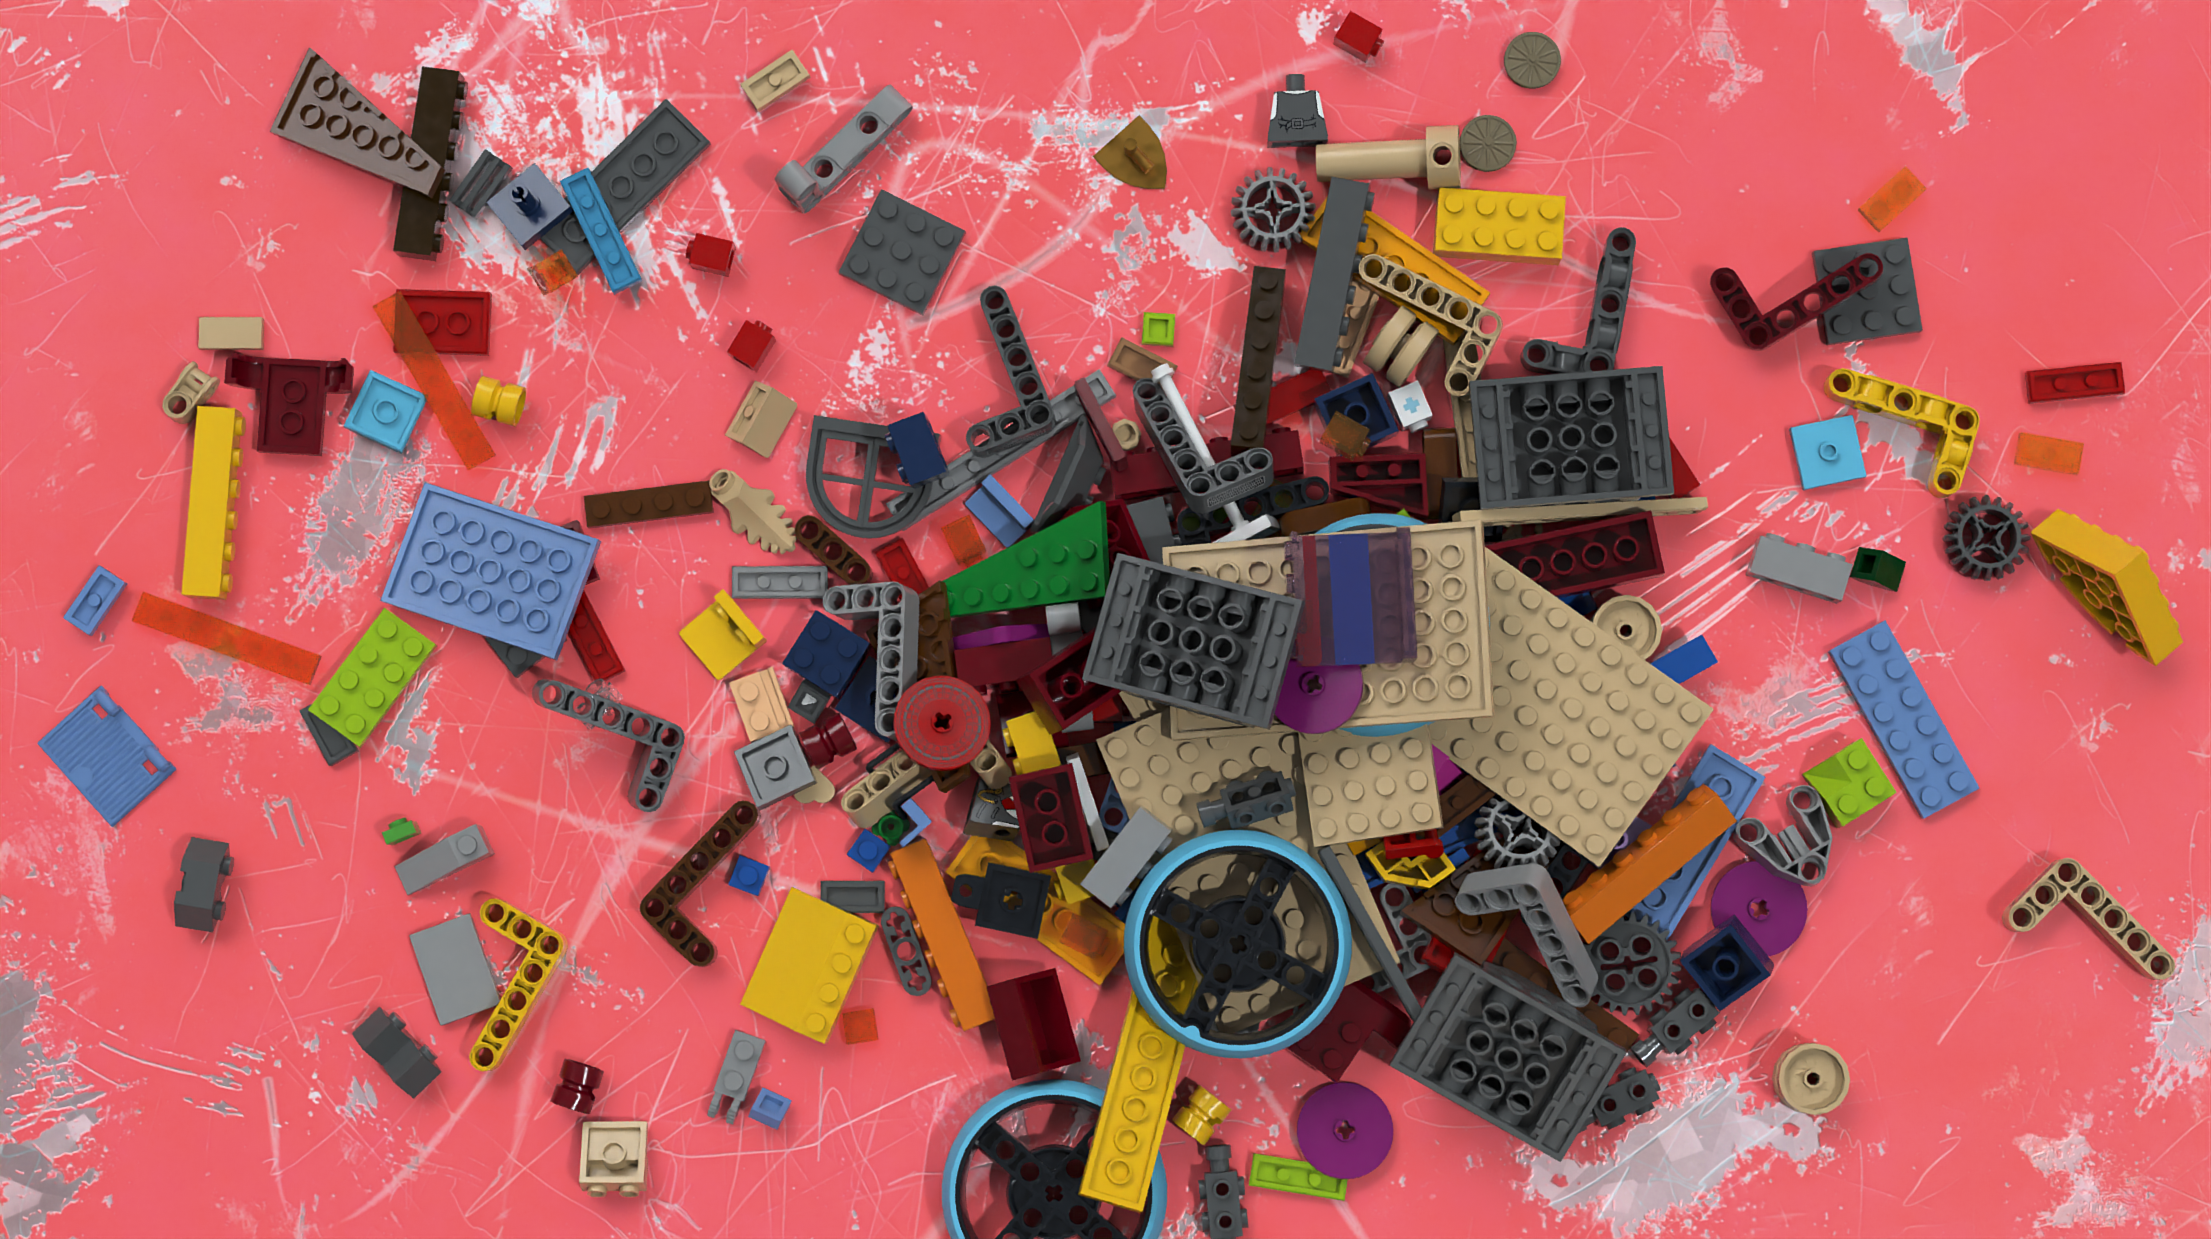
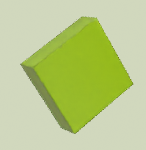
(1158, 329)

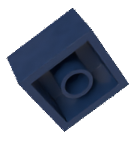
(1362, 403)
(917, 450)
(827, 654)
(1727, 962)

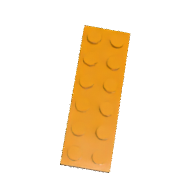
(1399, 248)
(974, 861)

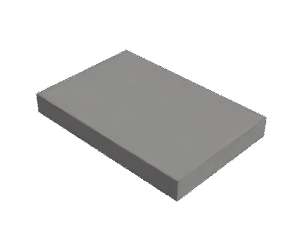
(455, 969)

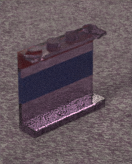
(1354, 598)

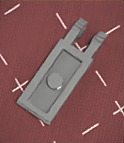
(737, 1073)

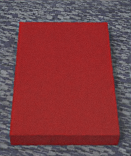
(453, 319)

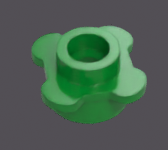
(891, 836)

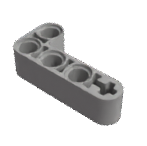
(1065, 628)

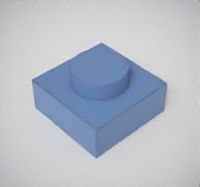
(770, 1108)

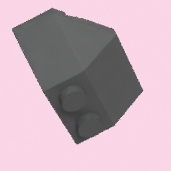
(1074, 477)

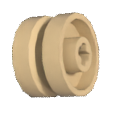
(1397, 343)
(1635, 614)
(1791, 1078)

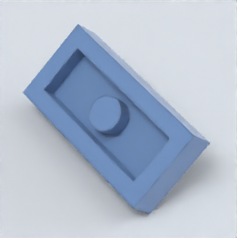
(95, 600)

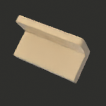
(761, 419)

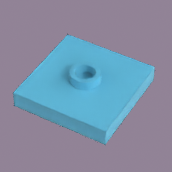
(385, 412)
(1827, 452)

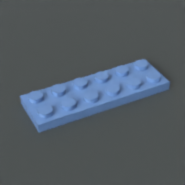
(1903, 719)
(1736, 787)

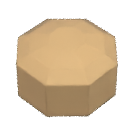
(1127, 434)

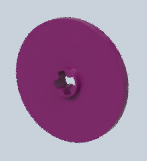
(1322, 709)
(1782, 898)
(1327, 1148)

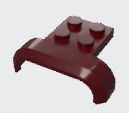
(290, 398)
(1347, 1027)

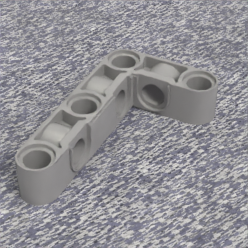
(843, 151)

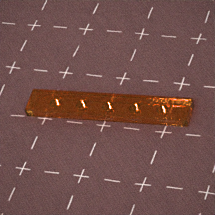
(433, 381)
(226, 638)

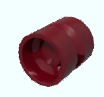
(828, 741)
(577, 1086)

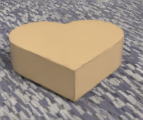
(821, 792)

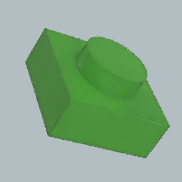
(400, 831)

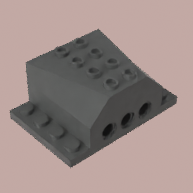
(1571, 438)
(1193, 641)
(1509, 1054)

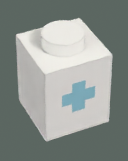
(1410, 407)

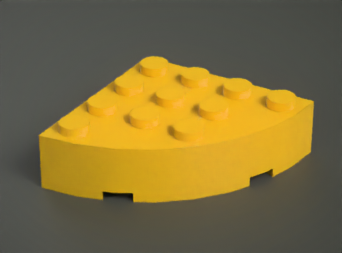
(2110, 583)

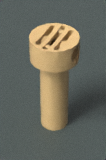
(1394, 159)

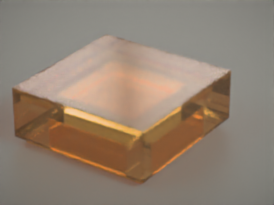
(860, 1026)

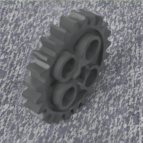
(1634, 992)

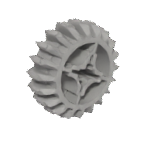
(1258, 212)
(1506, 825)

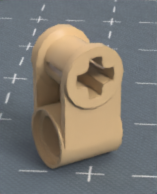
(190, 391)

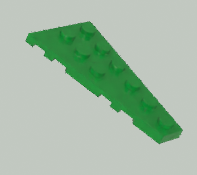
(1046, 569)

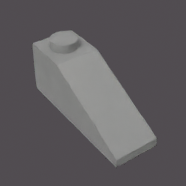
(444, 858)

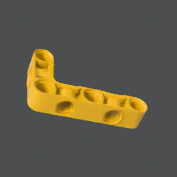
(1924, 412)

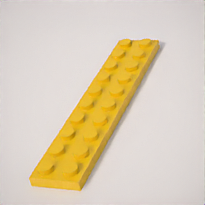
(1139, 1085)

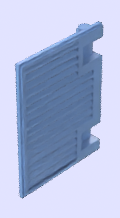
(106, 756)

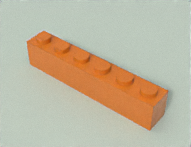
(1647, 862)
(944, 934)

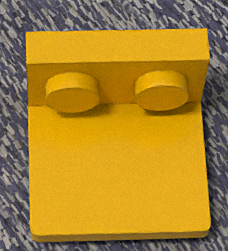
(722, 636)

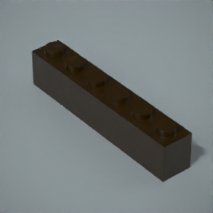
(434, 130)
(1258, 359)

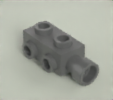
(1250, 800)
(1683, 1019)
(1624, 1099)
(1218, 1204)

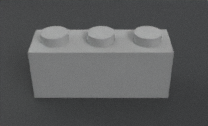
(1799, 568)
(1127, 858)

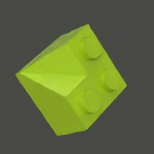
(1849, 783)

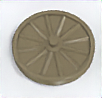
(1532, 60)
(1488, 143)

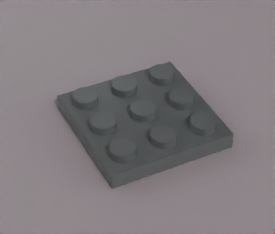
(902, 252)
(1880, 309)

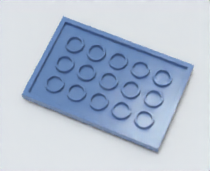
(491, 571)

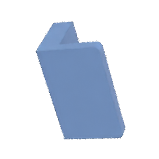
(999, 512)
(918, 817)

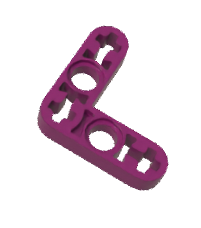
(1001, 635)

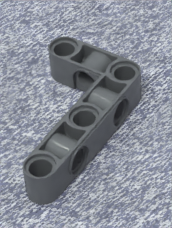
(1603, 327)

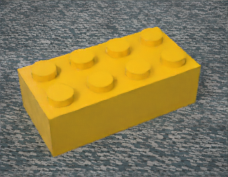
(1499, 226)

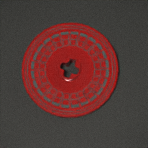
(937, 747)

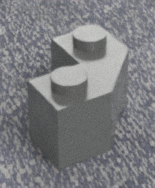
(200, 899)
(392, 1046)

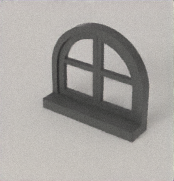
(875, 437)

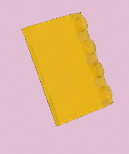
(809, 965)

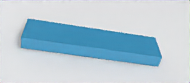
(601, 230)

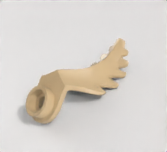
(752, 511)

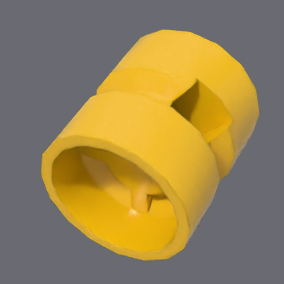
(495, 400)
(1201, 1115)

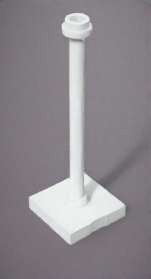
(1241, 530)

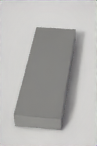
(779, 582)

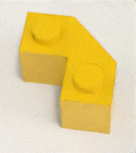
(1418, 873)

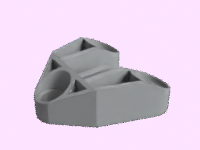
(1772, 856)

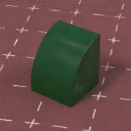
(1878, 569)

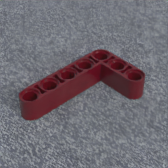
(1795, 304)

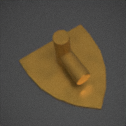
(1135, 156)

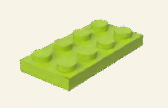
(372, 677)

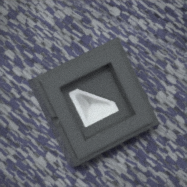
(809, 701)

